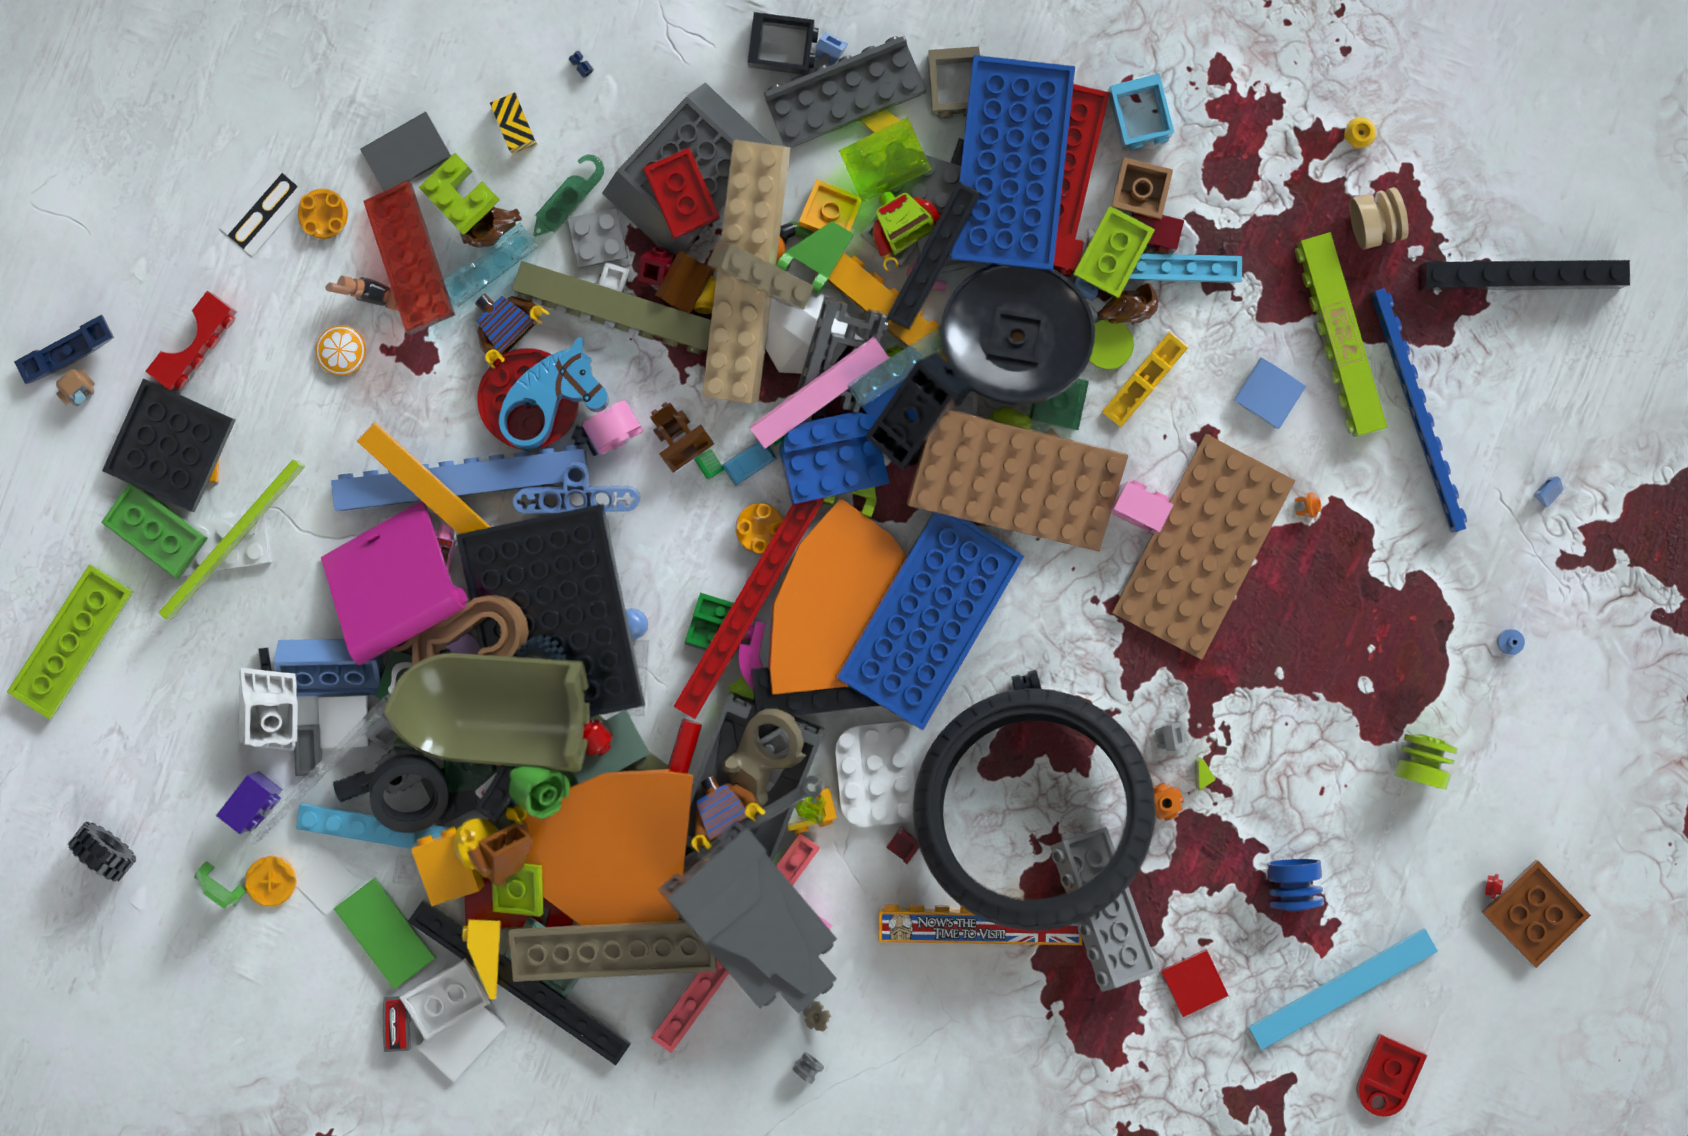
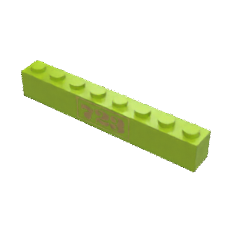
(1341, 335)

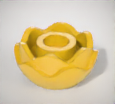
(1352, 132)

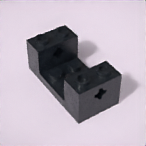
(930, 391)

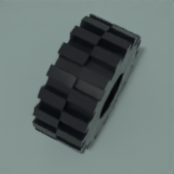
(102, 851)

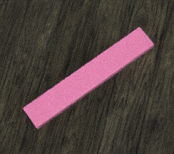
(818, 393)

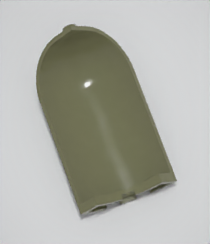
(493, 710)

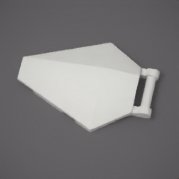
(792, 331)

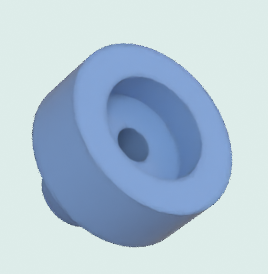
(1505, 641)

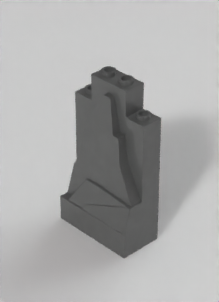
(726, 739)
(754, 921)

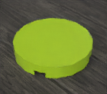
(1111, 345)

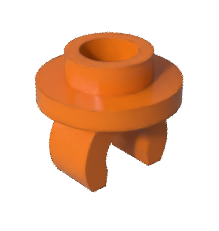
(1312, 505)

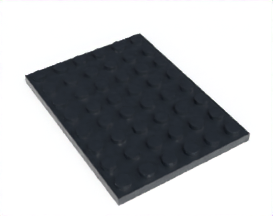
(568, 589)

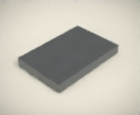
(406, 152)

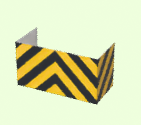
(513, 123)

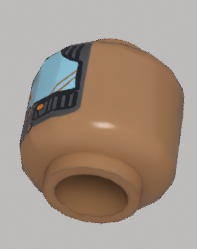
(75, 387)

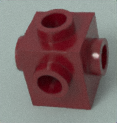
(654, 265)

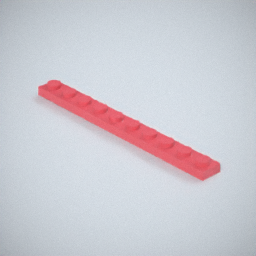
(707, 983)

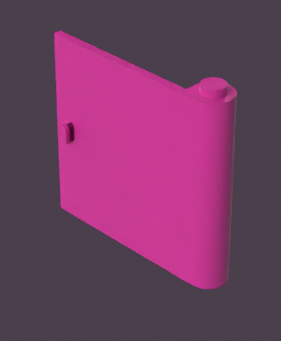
(390, 584)

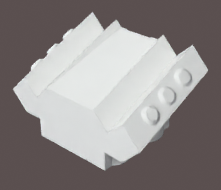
(267, 709)

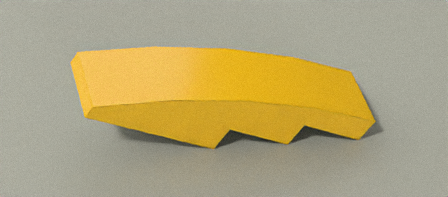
(1145, 379)

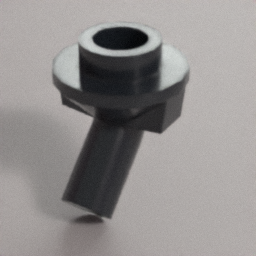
(581, 437)

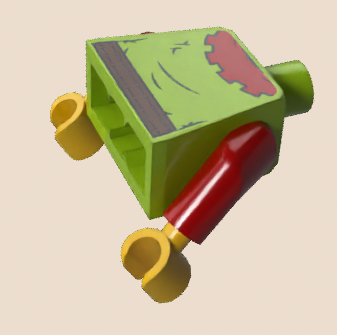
(902, 223)

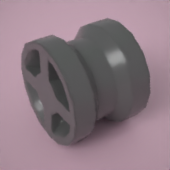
(808, 1068)

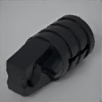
(352, 786)

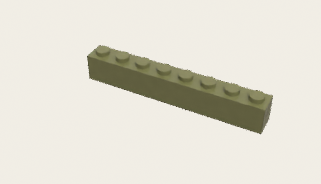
(612, 306)

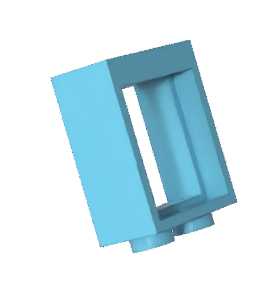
(1137, 86)

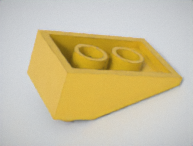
(484, 945)

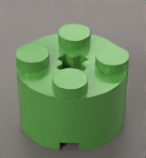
(538, 790)

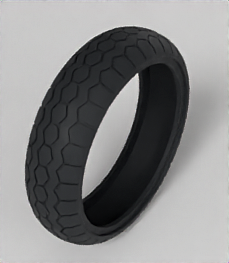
(1012, 708)

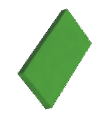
(154, 530)
(384, 933)

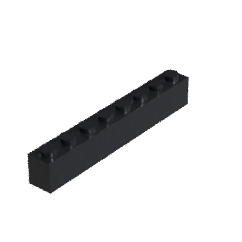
(1524, 275)

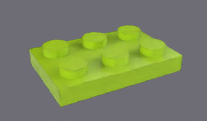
(1113, 252)

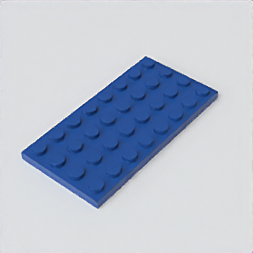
(1015, 160)
(930, 617)

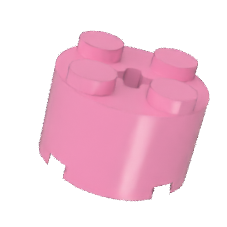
(612, 427)

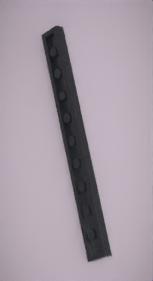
(533, 993)

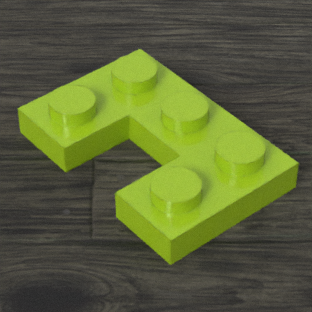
(460, 211)

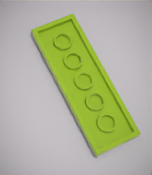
(70, 641)

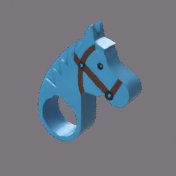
(547, 383)

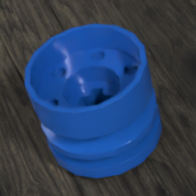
(1295, 884)

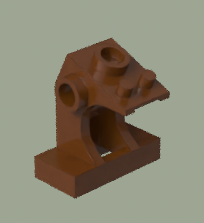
(672, 424)

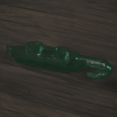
(567, 198)

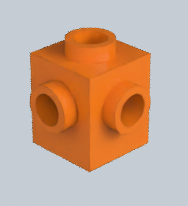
(1163, 792)

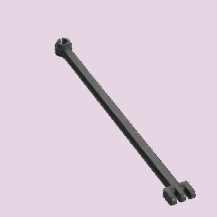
(770, 812)

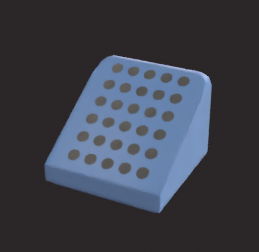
(1549, 491)

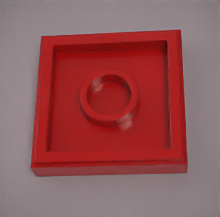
(1194, 982)

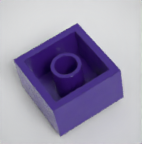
(249, 803)

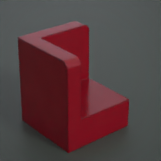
(903, 845)

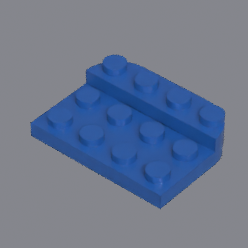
(831, 458)

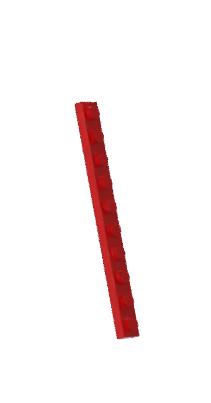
(746, 607)

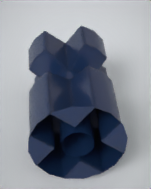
(584, 67)

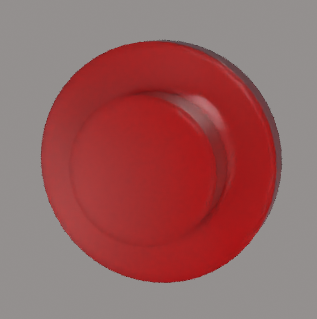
(1493, 886)

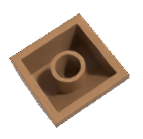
(1142, 188)

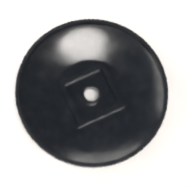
(1022, 300)

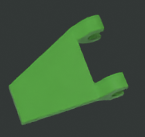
(819, 252)
(216, 891)

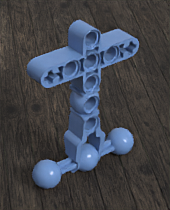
(636, 619)

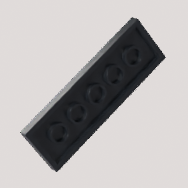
(805, 701)

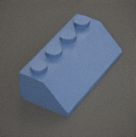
(327, 668)

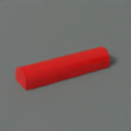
(684, 746)

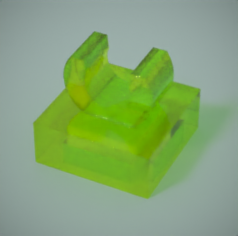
(811, 811)

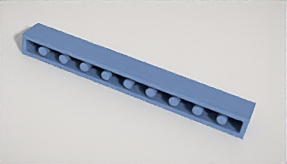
(462, 479)

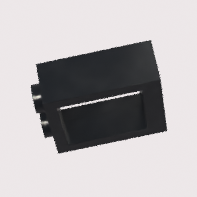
(762, 19)

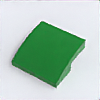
(706, 620)

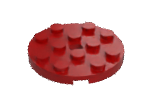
(524, 421)

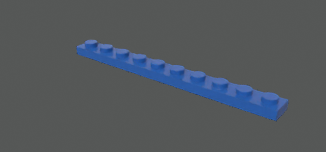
(1415, 400)

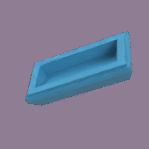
(748, 462)

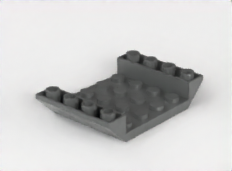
(708, 128)

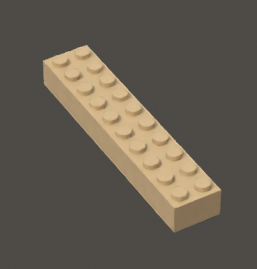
(740, 308)

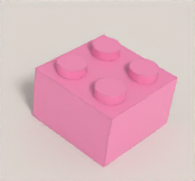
(1141, 507)

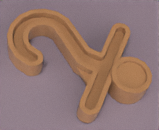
(449, 630)

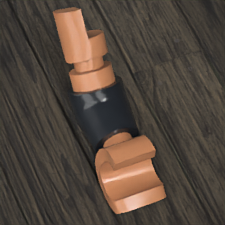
(364, 290)

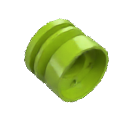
(1426, 761)

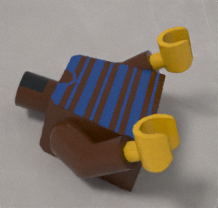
(504, 324)

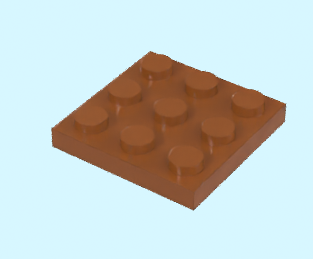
(1536, 913)

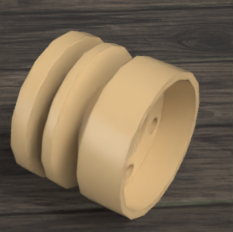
(1379, 217)

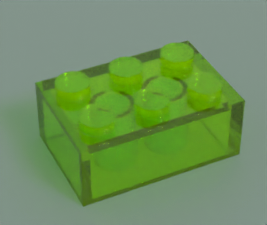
(885, 159)

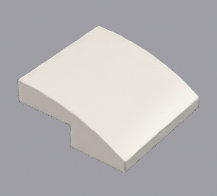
(339, 716)

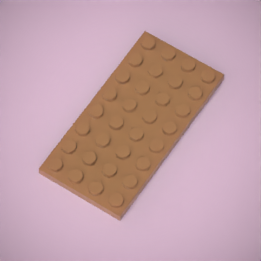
(1018, 479)
(1204, 546)

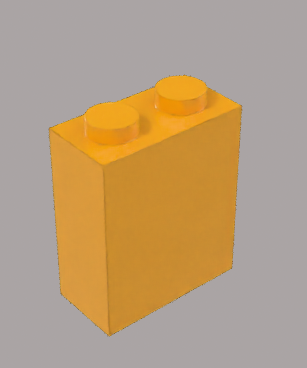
(441, 869)

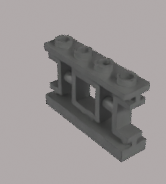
(824, 342)

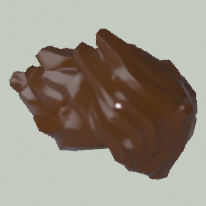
(491, 227)
(1131, 306)

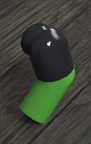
(792, 229)

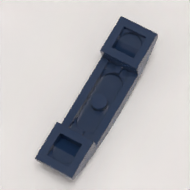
(65, 351)

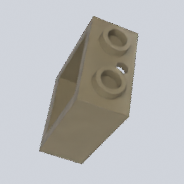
(947, 56)

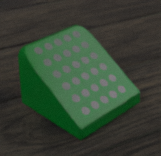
(709, 464)

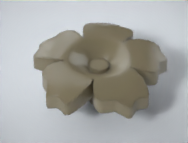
(816, 1017)

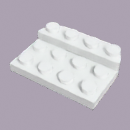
(876, 773)

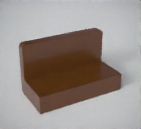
(684, 282)

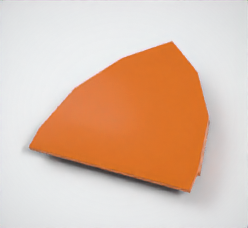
(829, 598)
(614, 846)

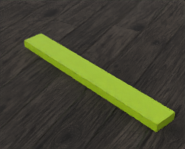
(231, 539)

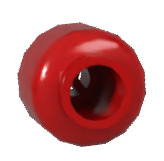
(597, 737)

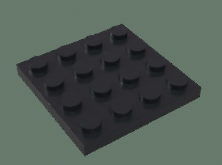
(168, 445)

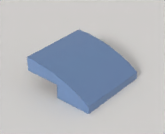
(1269, 393)

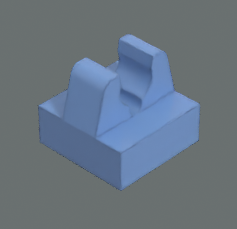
(831, 46)

